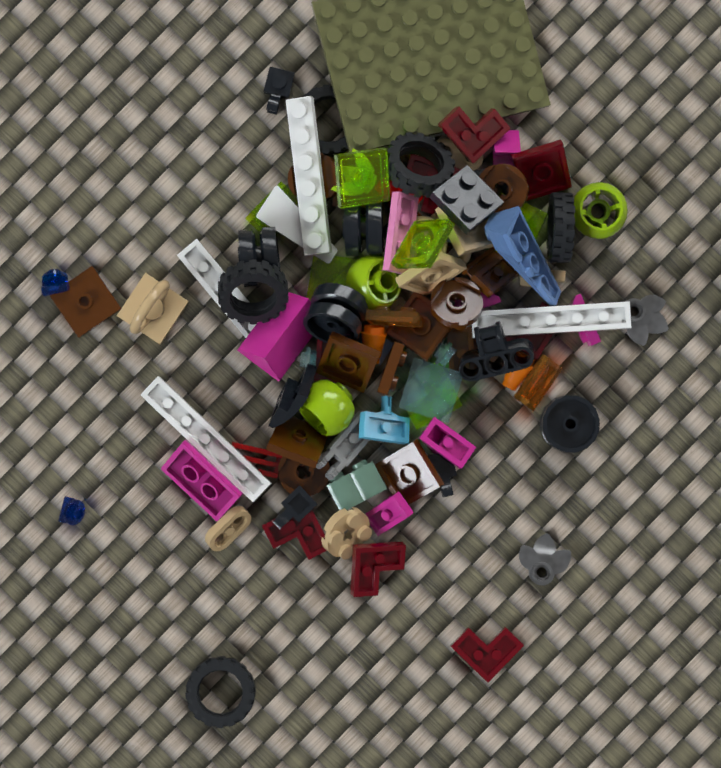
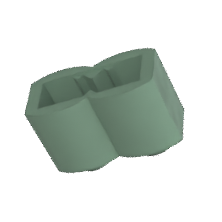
(356, 486)

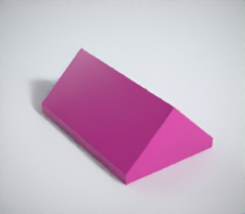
(278, 342)
(201, 480)

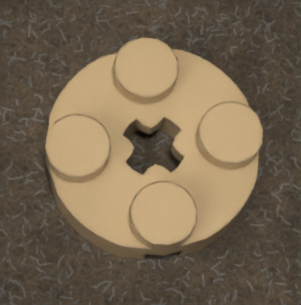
(358, 531)

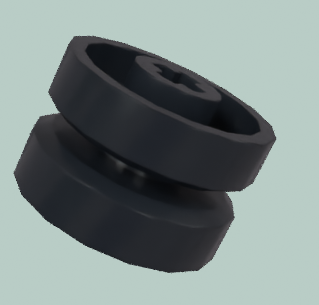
(363, 227)
(266, 251)
(337, 310)
(580, 412)

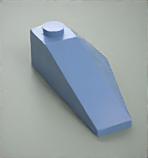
(519, 248)

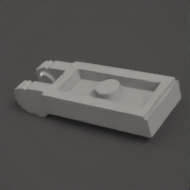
(343, 448)

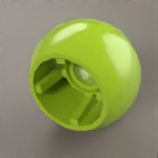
(619, 206)
(372, 282)
(328, 407)

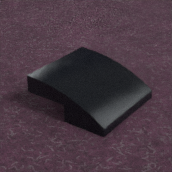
(292, 397)

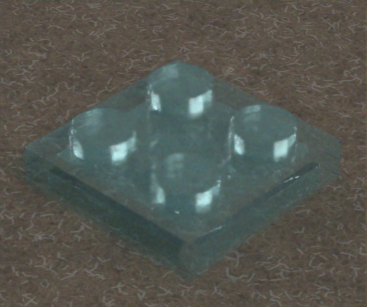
(431, 390)

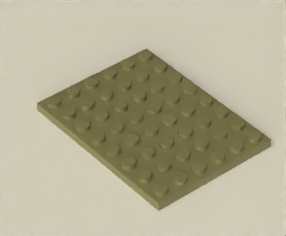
(416, 60)

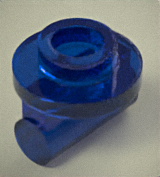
(54, 282)
(71, 511)

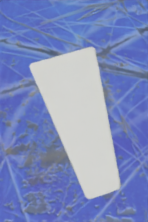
(283, 214)

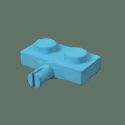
(384, 425)

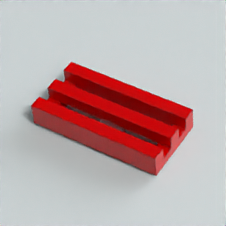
(261, 461)

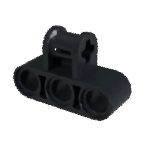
(491, 343)

